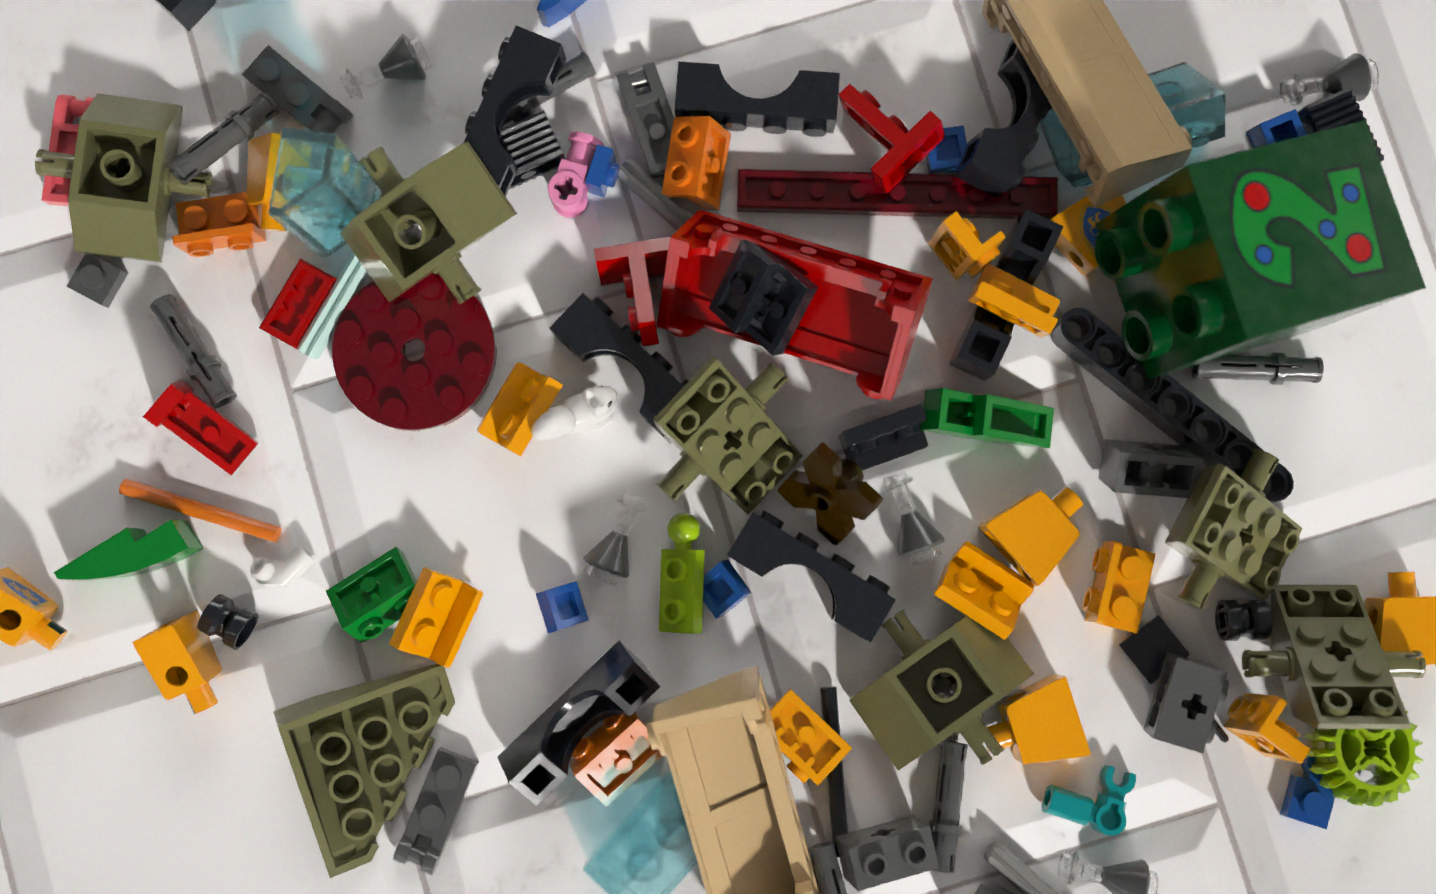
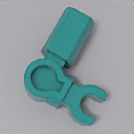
(1104, 816)

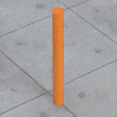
(200, 510)

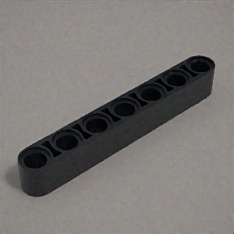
(1149, 401)

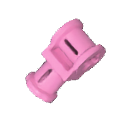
(572, 176)

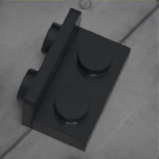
(885, 438)

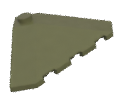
(356, 754)

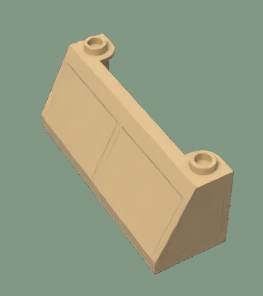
(1096, 91)
(734, 787)

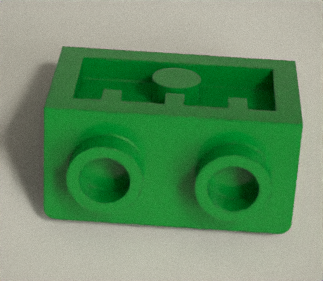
(373, 595)

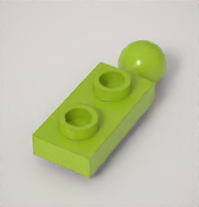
(682, 578)

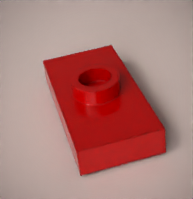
(297, 303)

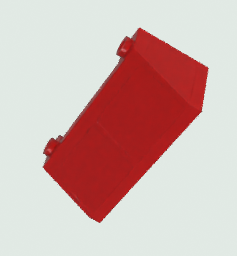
(855, 322)

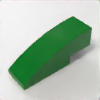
(987, 418)
(134, 553)

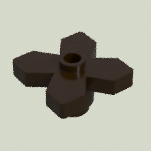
(833, 490)

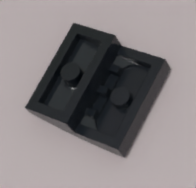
(762, 297)

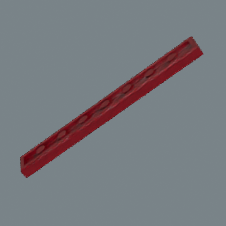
(913, 196)

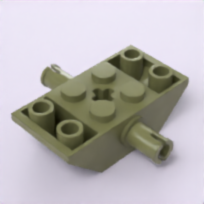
(452, 204)
(130, 212)
(727, 435)
(1233, 531)
(1333, 660)
(911, 717)

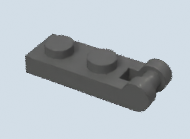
(295, 92)
(649, 115)
(436, 809)

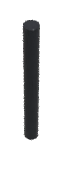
(835, 778)

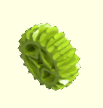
(1384, 752)

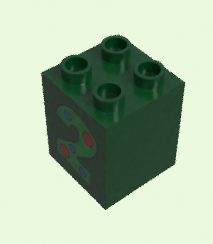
(1256, 249)

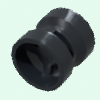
(1243, 620)
(227, 621)

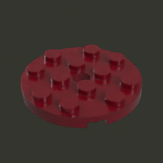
(423, 392)

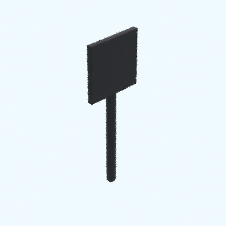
(1149, 650)

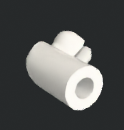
(279, 572)

